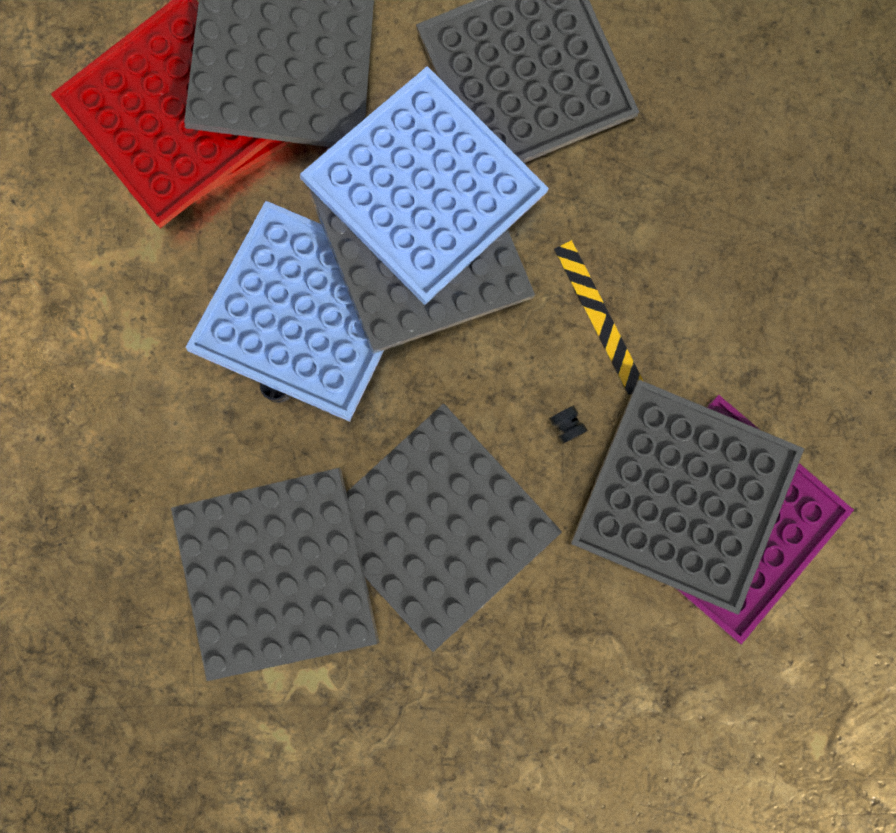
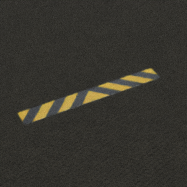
(599, 315)

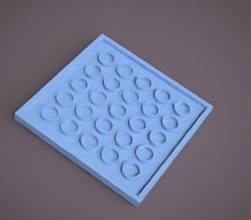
(424, 184)
(288, 316)

